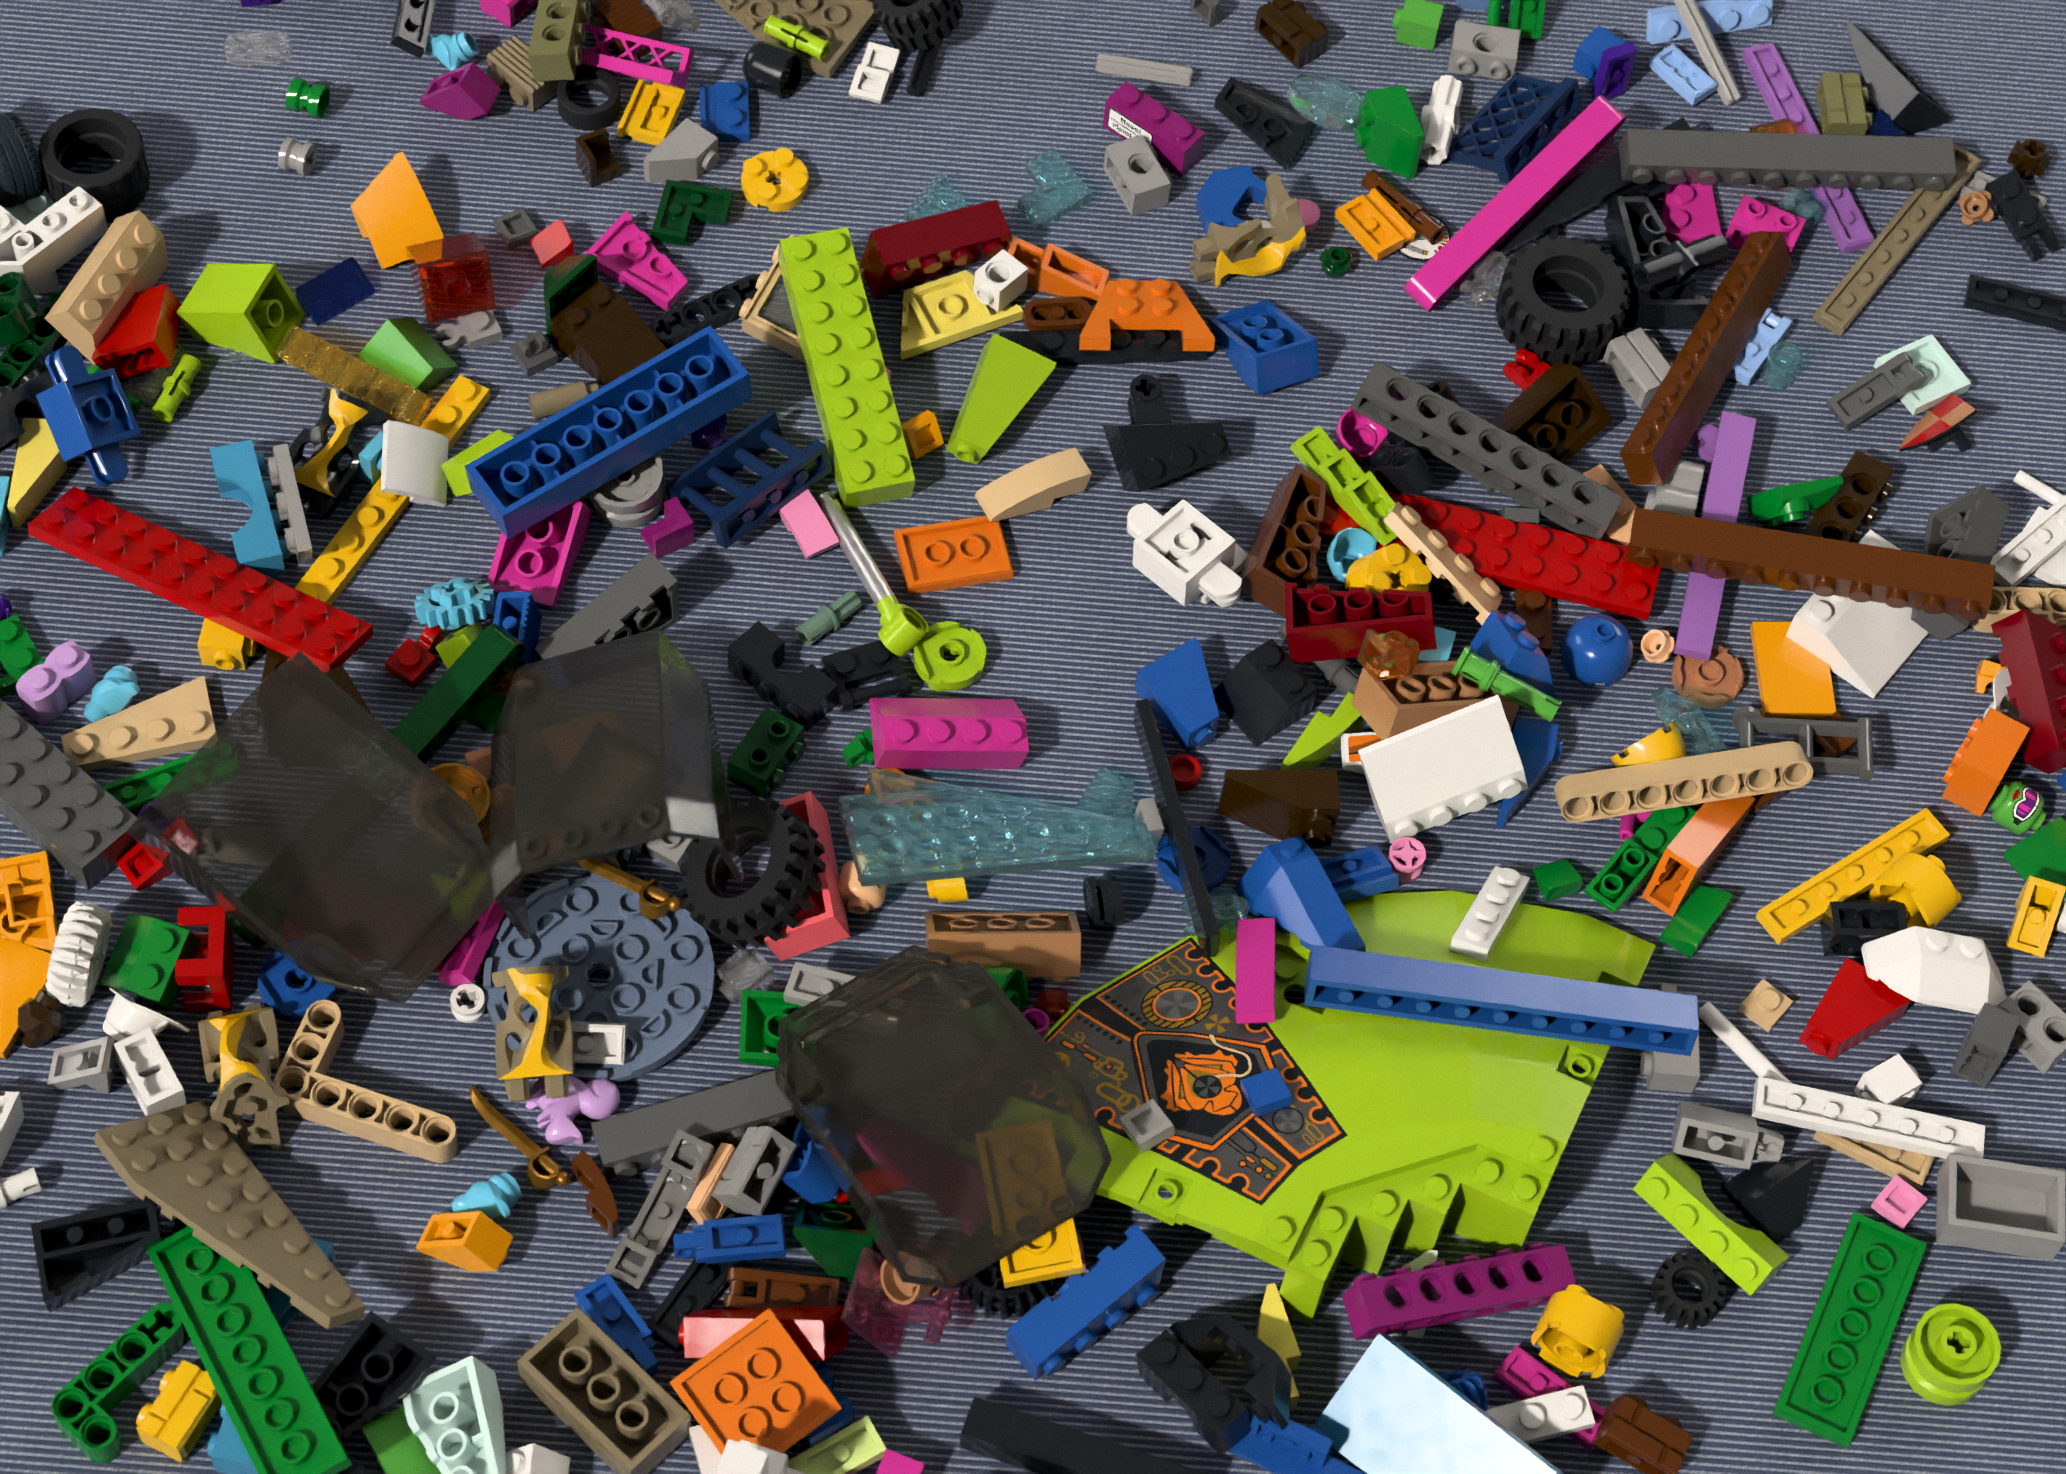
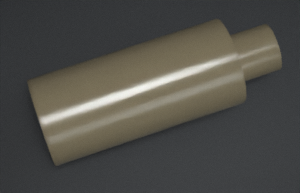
(556, 399)

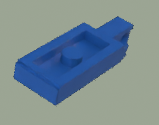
(733, 1239)
(618, 1319)

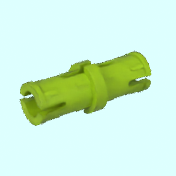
(778, 28)
(176, 388)

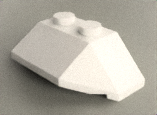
(1936, 968)

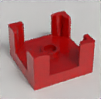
(212, 962)

